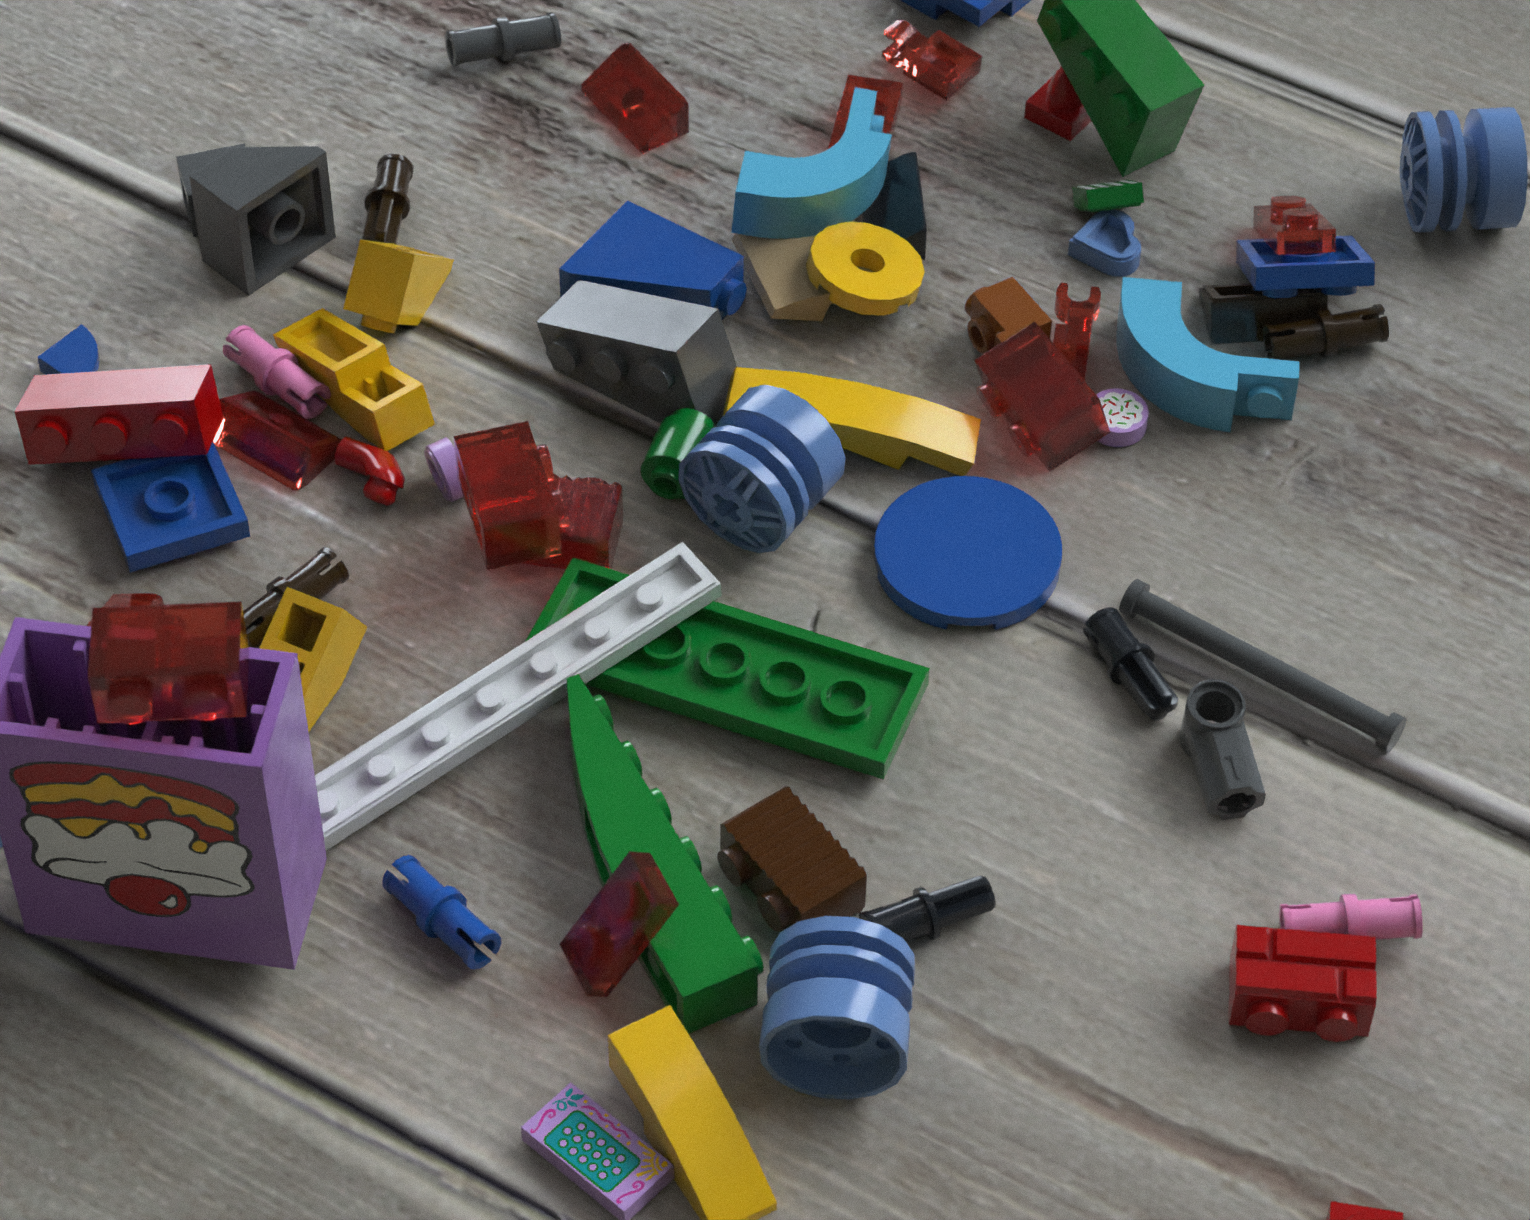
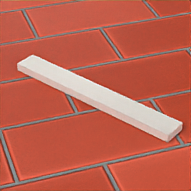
(511, 691)

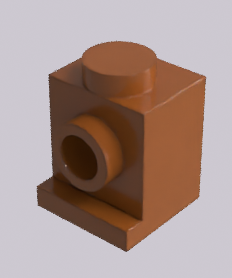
(1000, 313)

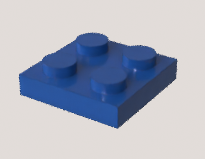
(1282, 275)
(169, 506)

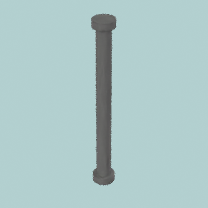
(1262, 665)

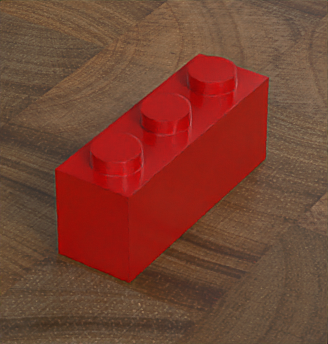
(119, 414)

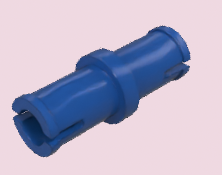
(441, 912)

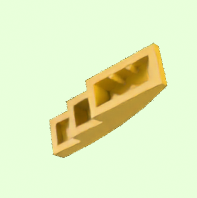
(876, 420)

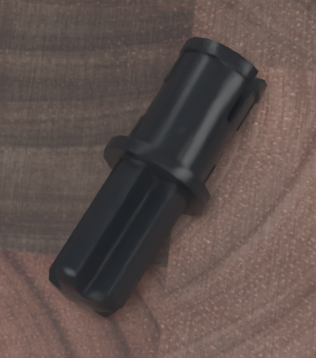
(1130, 663)
(929, 912)

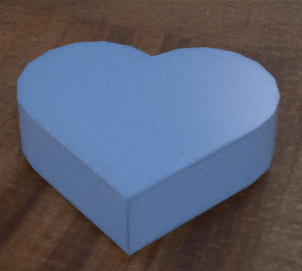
(1107, 243)

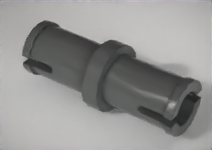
(503, 39)

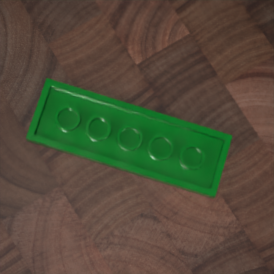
(760, 678)

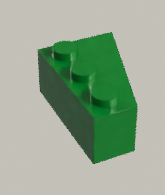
(1124, 76)

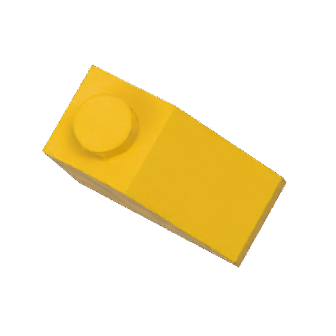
(394, 284)

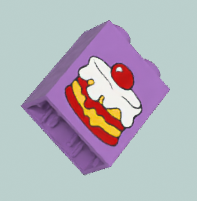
(157, 827)

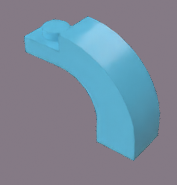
(806, 194)
(1187, 375)

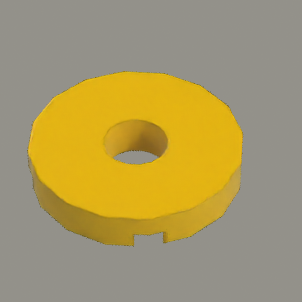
(892, 259)

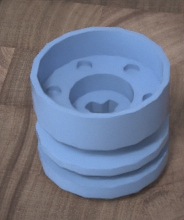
(1464, 169)
(762, 468)
(838, 1008)

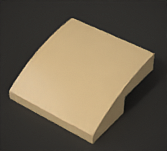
(782, 277)

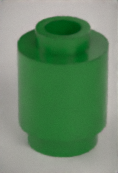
(670, 445)

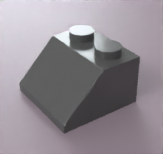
(262, 211)

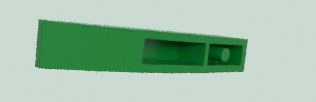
(697, 954)

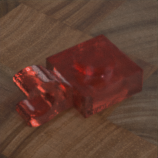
(933, 62)
(1075, 336)

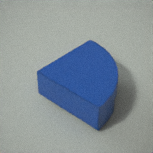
(71, 354)

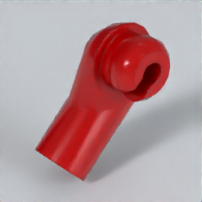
(377, 464)

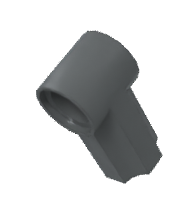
(1221, 749)

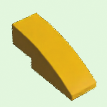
(363, 384)
(689, 1118)

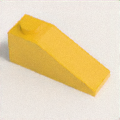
(323, 640)

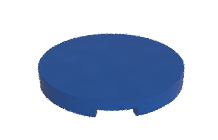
(967, 553)

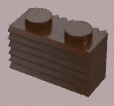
(790, 862)

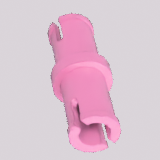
(276, 371)
(1371, 917)

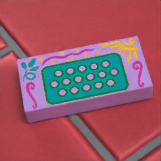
(597, 1152)

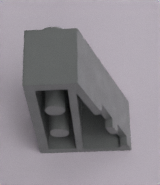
(640, 349)

